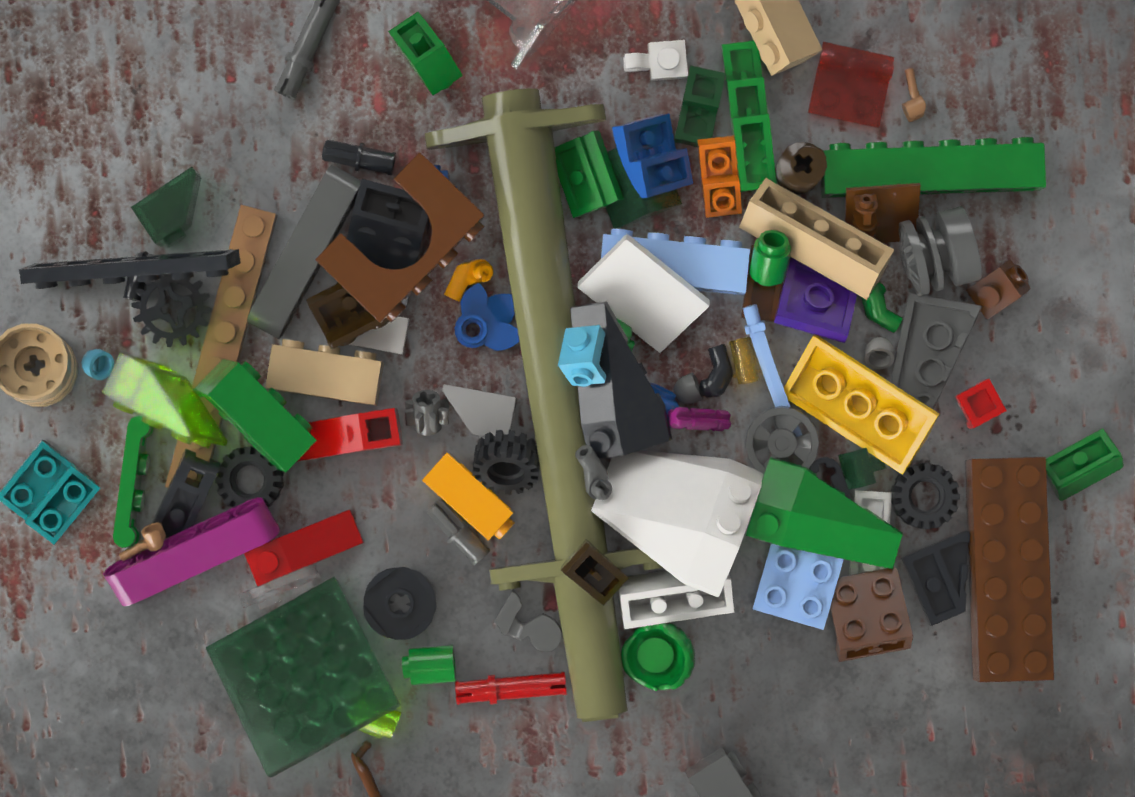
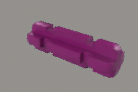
(699, 419)

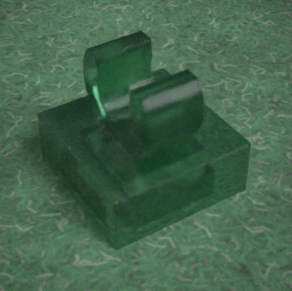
(859, 468)

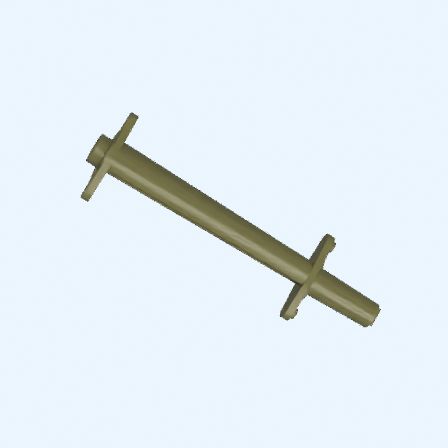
(542, 294)

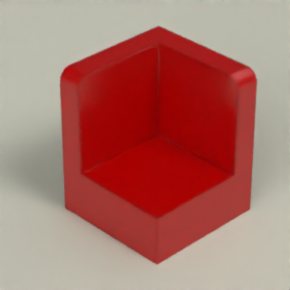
(980, 403)

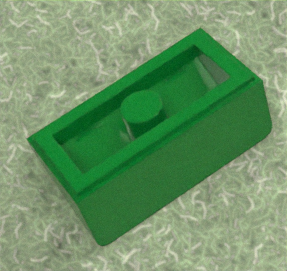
(1083, 464)

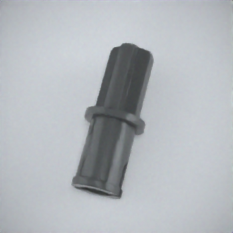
(458, 531)

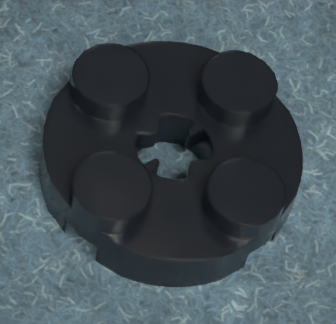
(399, 624)

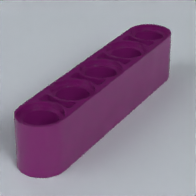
(193, 551)

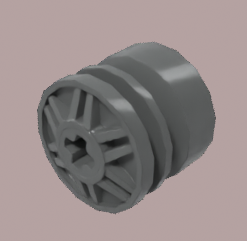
(933, 252)

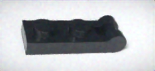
(184, 495)

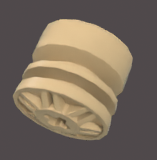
(19, 351)

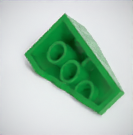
(813, 517)

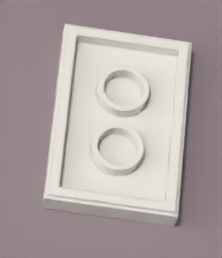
(644, 293)

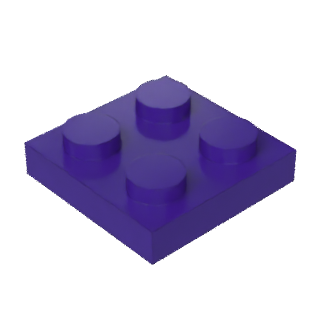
(815, 303)

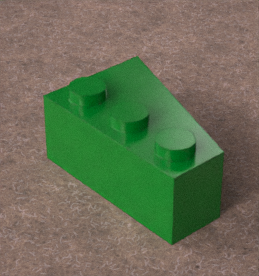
(257, 413)

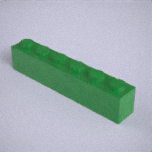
(938, 169)

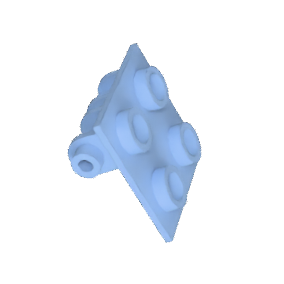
(798, 585)

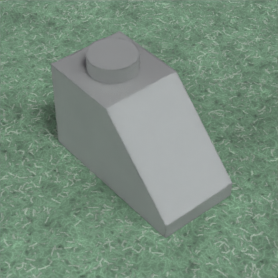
(482, 410)

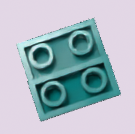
(48, 492)

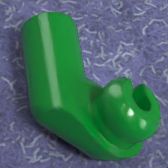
(876, 310)

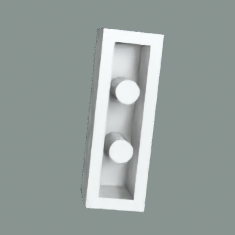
(665, 599)

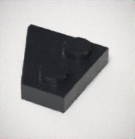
(940, 577)

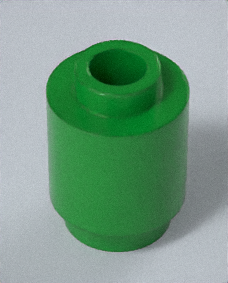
(770, 258)

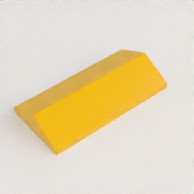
(860, 404)

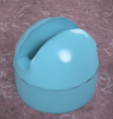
(100, 362)

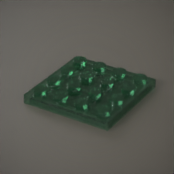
(302, 677)

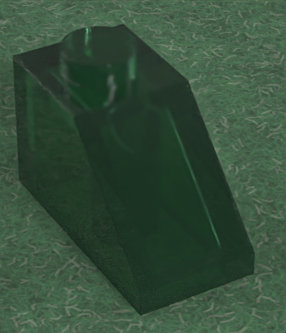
(170, 209)

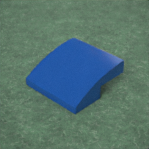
(651, 156)

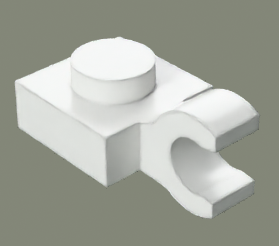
(664, 60)

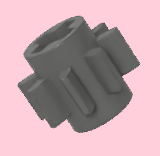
(427, 412)

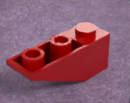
(354, 434)

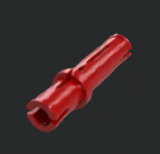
(510, 688)

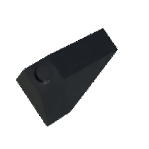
(624, 410)

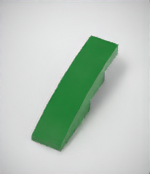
(748, 114)

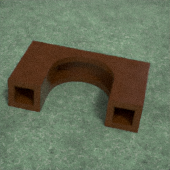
(451, 220)

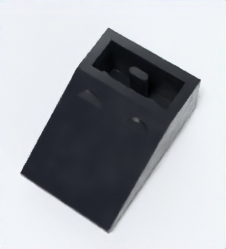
(388, 226)

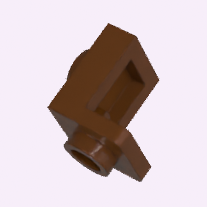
(999, 288)

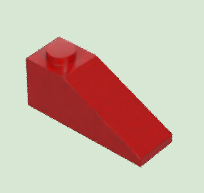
(304, 547)

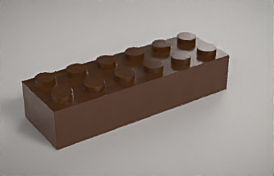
(1009, 569)

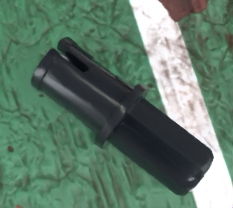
(358, 156)

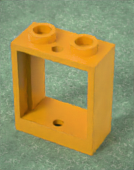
(469, 497)

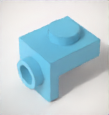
(582, 354)

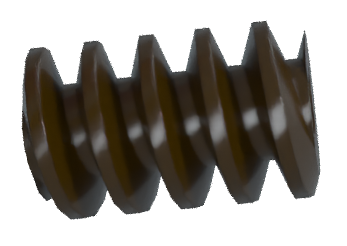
(799, 154)

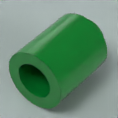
(430, 665)

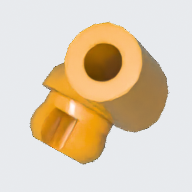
(468, 274)

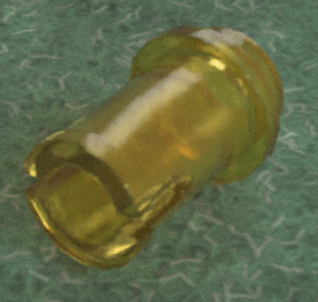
(744, 361)

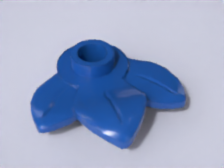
(492, 317)

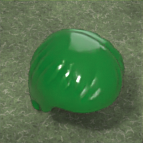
(658, 656)

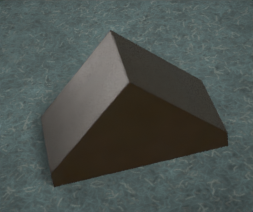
(594, 572)

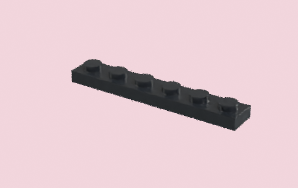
(144, 267)

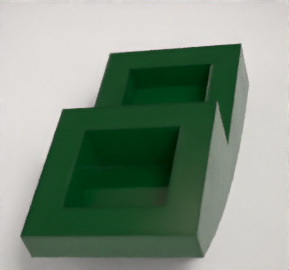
(699, 105)

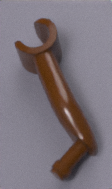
(363, 770)

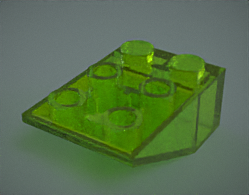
(162, 400)

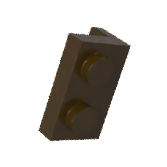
(341, 316)

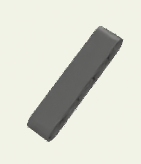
(297, 262)

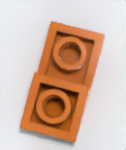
(719, 176)

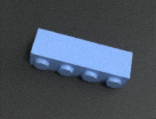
(701, 265)

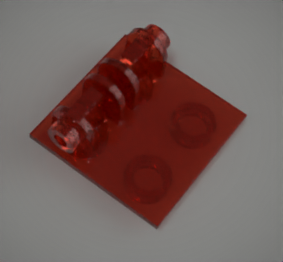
(851, 84)

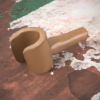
(914, 108)
(153, 540)

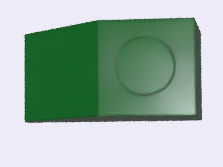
(426, 53)

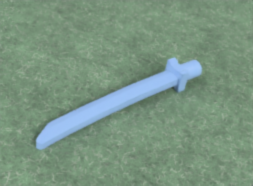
(756, 328)

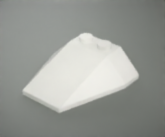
(682, 511)

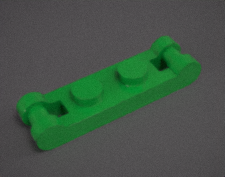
(130, 496)

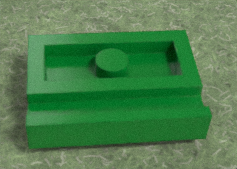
(587, 174)

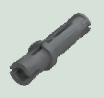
(305, 48)

